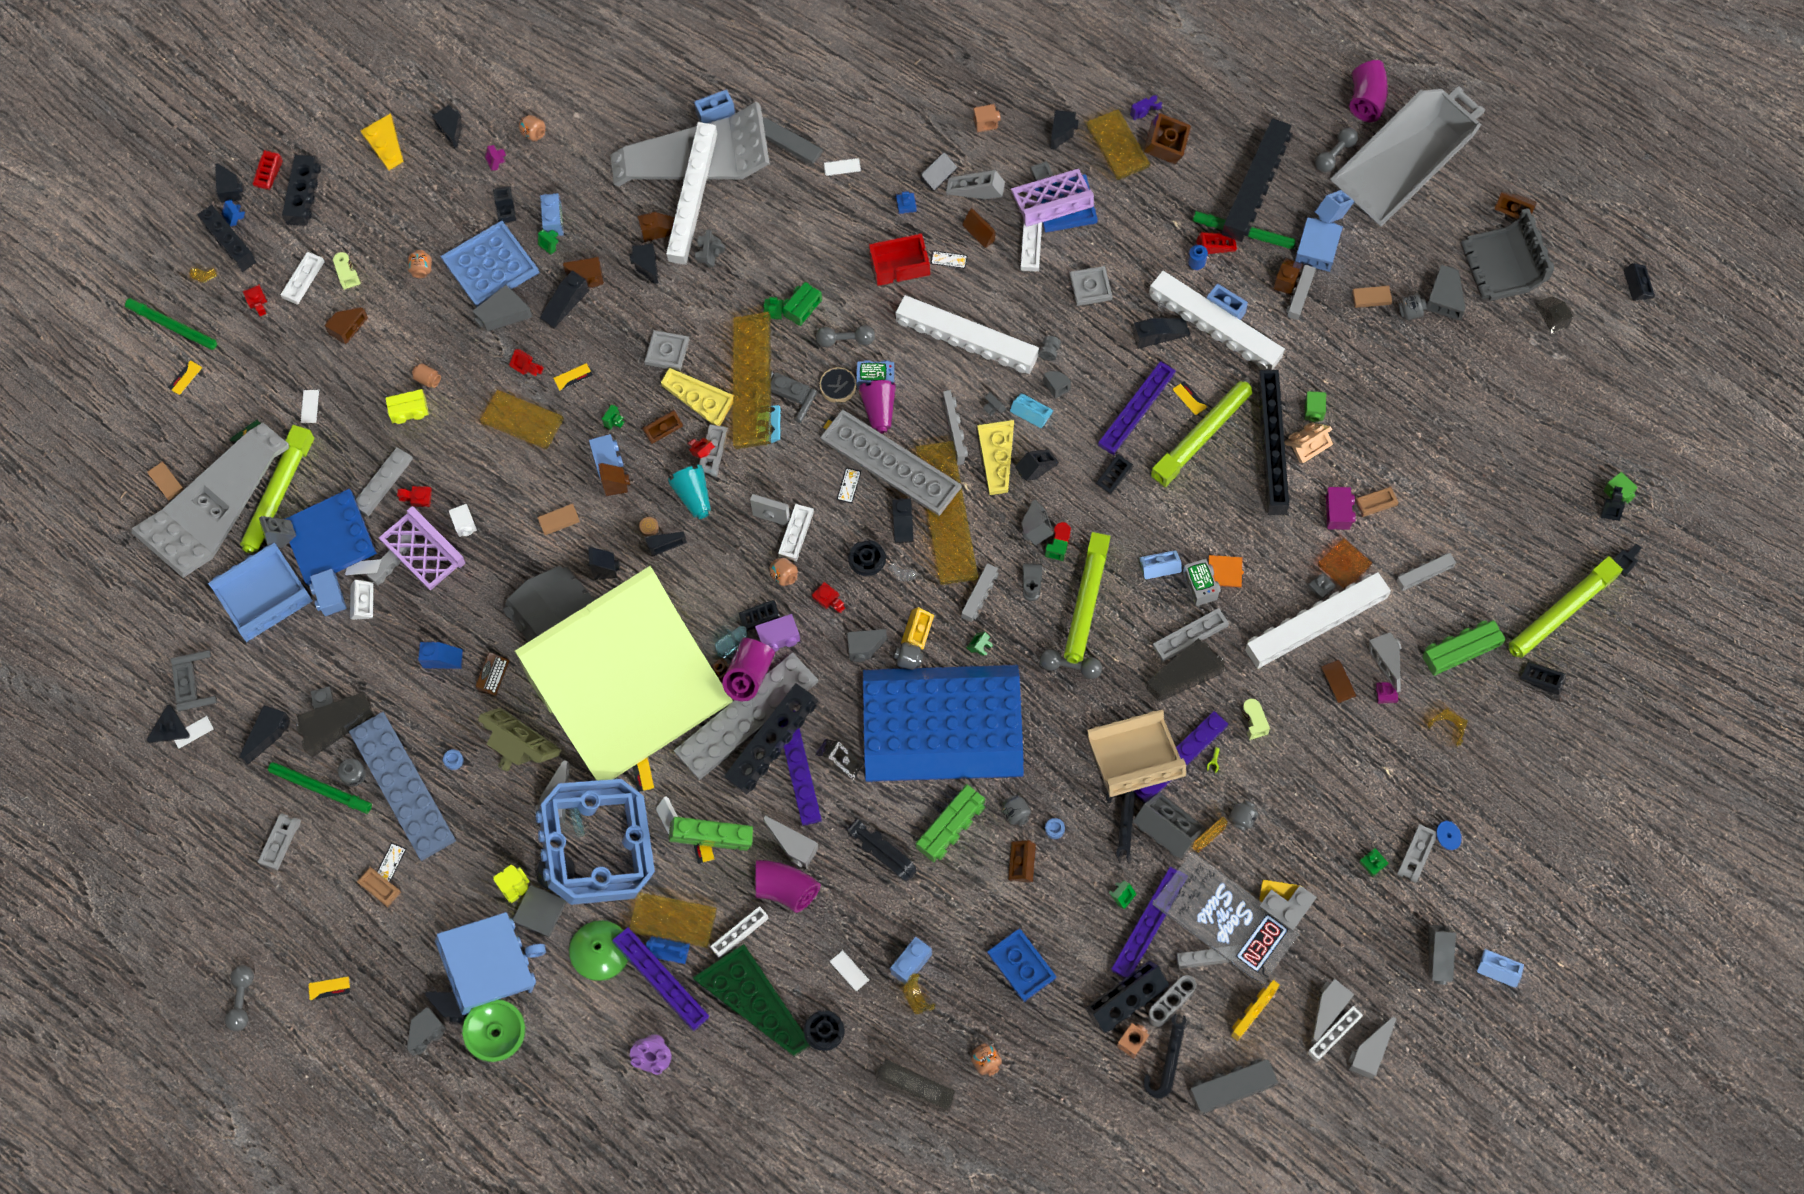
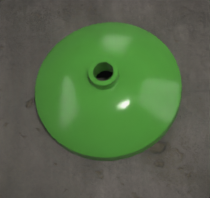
(600, 963)
(484, 1020)

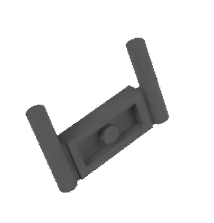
(793, 391)
(185, 681)

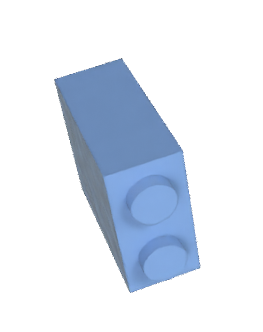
(1318, 244)

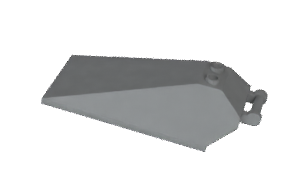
(1408, 152)

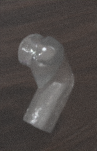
(902, 574)

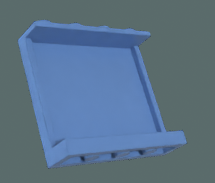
(260, 592)
(484, 961)

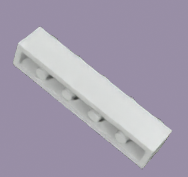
(739, 932)
(1335, 1034)

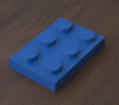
(1021, 965)

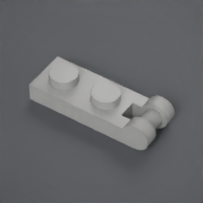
(717, 436)
(278, 842)
(1417, 852)

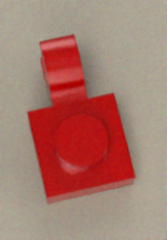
(256, 298)
(523, 363)
(700, 448)
(418, 496)
(827, 596)

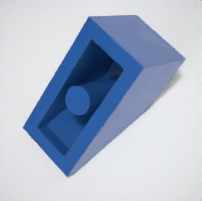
(440, 656)

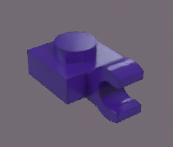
(1142, 107)

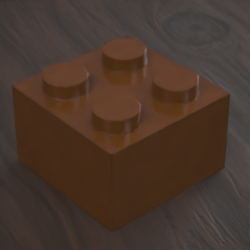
(1167, 138)

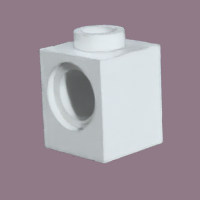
(462, 520)

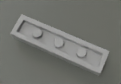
(953, 420)
(383, 481)
(1184, 637)

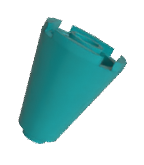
(692, 490)

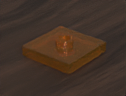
(1344, 563)

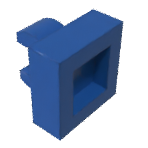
(906, 202)
(231, 213)

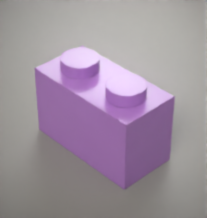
(778, 632)

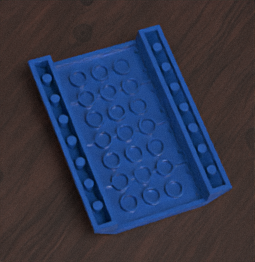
(942, 723)

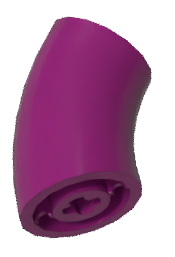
(1369, 91)
(747, 669)
(785, 885)

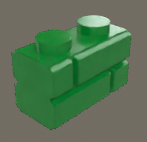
(802, 303)

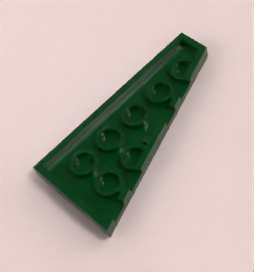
(747, 991)

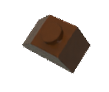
(1514, 204)
(655, 225)
(588, 269)
(1287, 276)
(345, 324)
(613, 479)

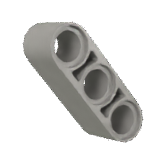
(1167, 1009)

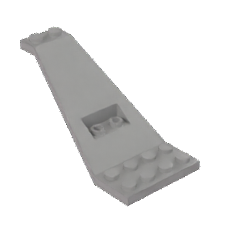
(736, 155)
(186, 529)

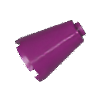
(879, 403)

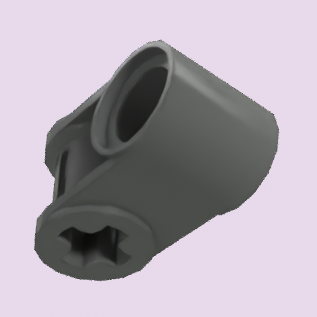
(1031, 579)

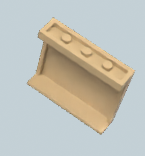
(1135, 753)

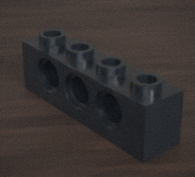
(292, 212)
(226, 238)
(1116, 997)

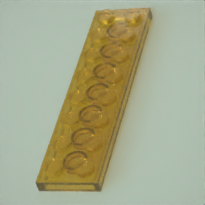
(752, 380)
(951, 529)

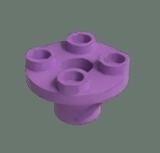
(650, 1054)

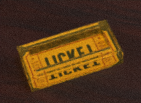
(1210, 834)

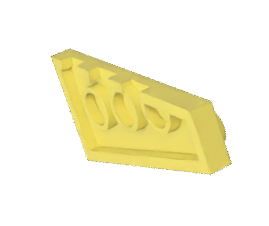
(701, 397)
(996, 453)

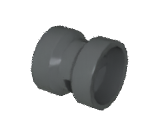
(1050, 347)

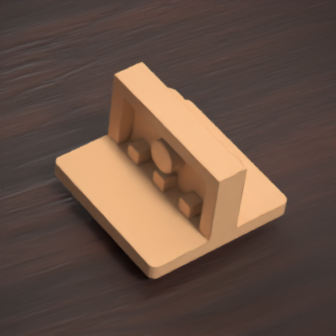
(1310, 441)

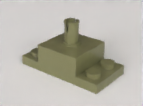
(516, 740)

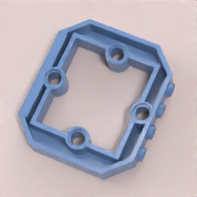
(600, 794)

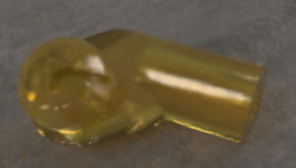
(202, 276)

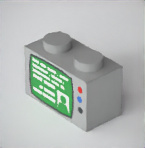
(1201, 582)

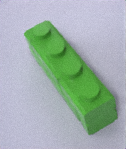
(1463, 647)
(950, 823)
(710, 833)

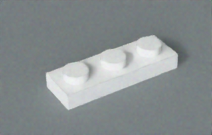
(1031, 247)
(302, 278)
(796, 532)

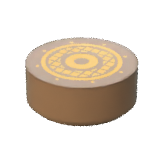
(649, 526)

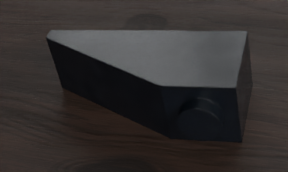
(565, 298)
(1159, 330)
(266, 730)

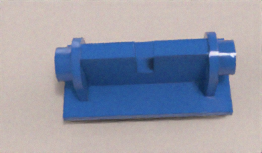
(668, 950)

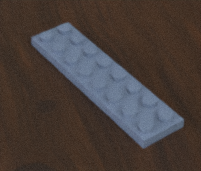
(402, 786)

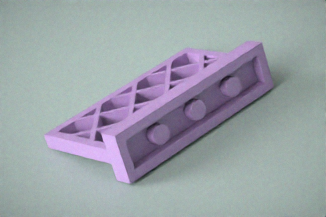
(1057, 206)
(434, 537)

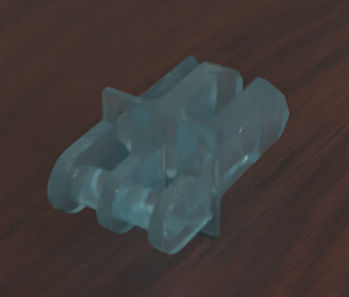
(730, 642)

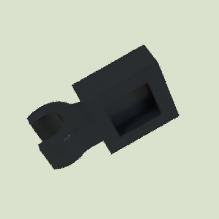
(1613, 507)
(1627, 560)

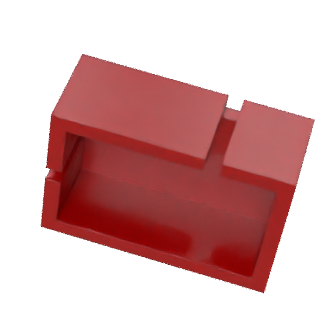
(899, 259)

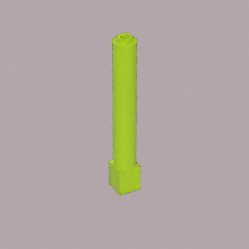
(299, 443)
(1171, 463)
(1596, 581)
(1086, 597)

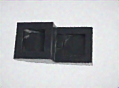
(504, 204)

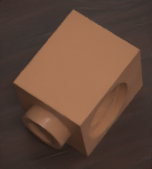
(986, 118)
(1130, 1048)

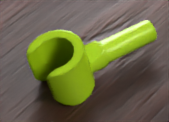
(1214, 760)

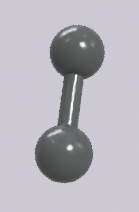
(1326, 161)
(863, 335)
(1052, 660)
(237, 1018)

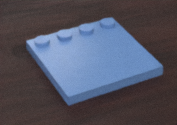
(489, 263)

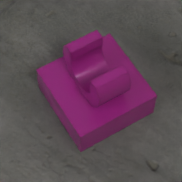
(494, 157)
(1386, 693)

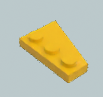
(384, 141)
(1254, 1010)

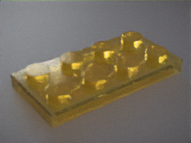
(1118, 144)
(522, 419)
(673, 920)

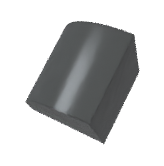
(1057, 383)

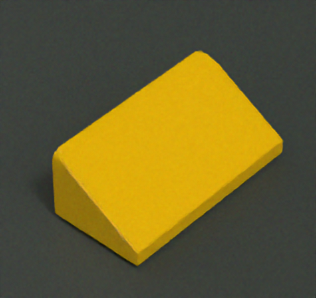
(918, 627)
(1283, 889)

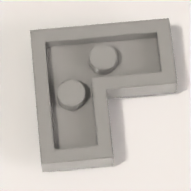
(1289, 911)

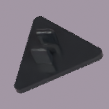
(168, 727)

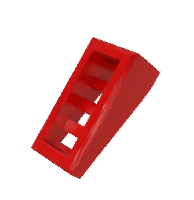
(267, 159)
(1206, 238)

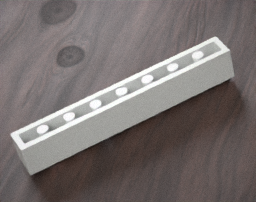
(692, 193)
(1216, 321)
(967, 334)
(1317, 620)

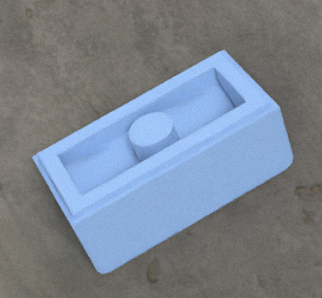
(1160, 564)
(1500, 968)

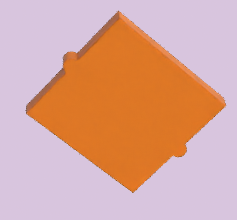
(1227, 570)

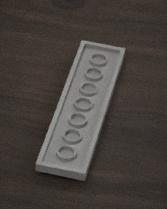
(891, 462)
(742, 719)

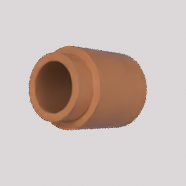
(426, 375)

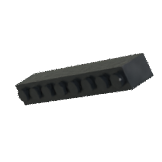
(1257, 179)
(1273, 442)

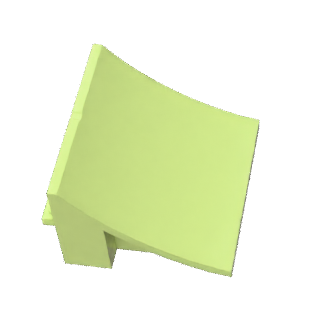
(623, 676)

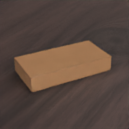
(1372, 296)
(165, 481)
(1376, 501)
(558, 519)
(378, 887)

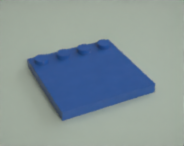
(330, 536)

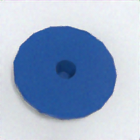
(1448, 835)

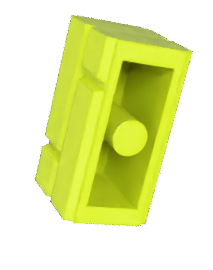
(407, 406)
(512, 883)

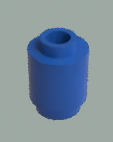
(1197, 257)

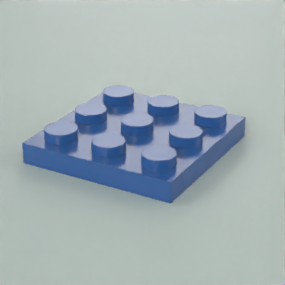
(1072, 220)

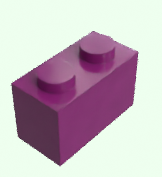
(1339, 508)

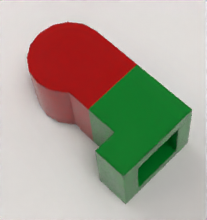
(1061, 540)

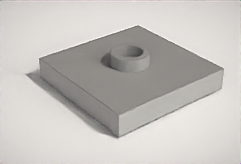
(1090, 285)
(667, 350)
(770, 509)

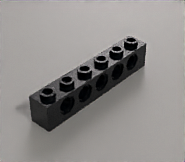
(771, 728)

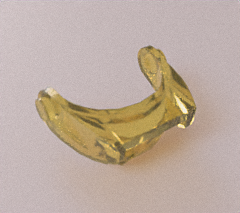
(1456, 719)
(920, 1005)

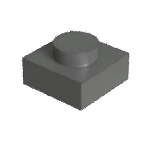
(1041, 171)
(322, 697)

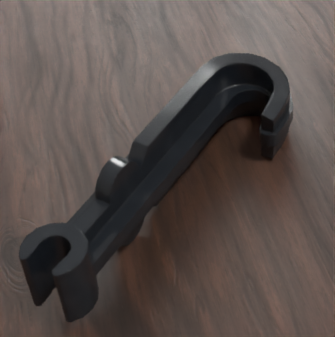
(1126, 823)
(882, 851)
(1171, 1061)

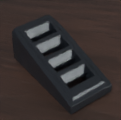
(1113, 465)
(661, 543)
(770, 605)
(1548, 686)

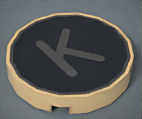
(838, 385)

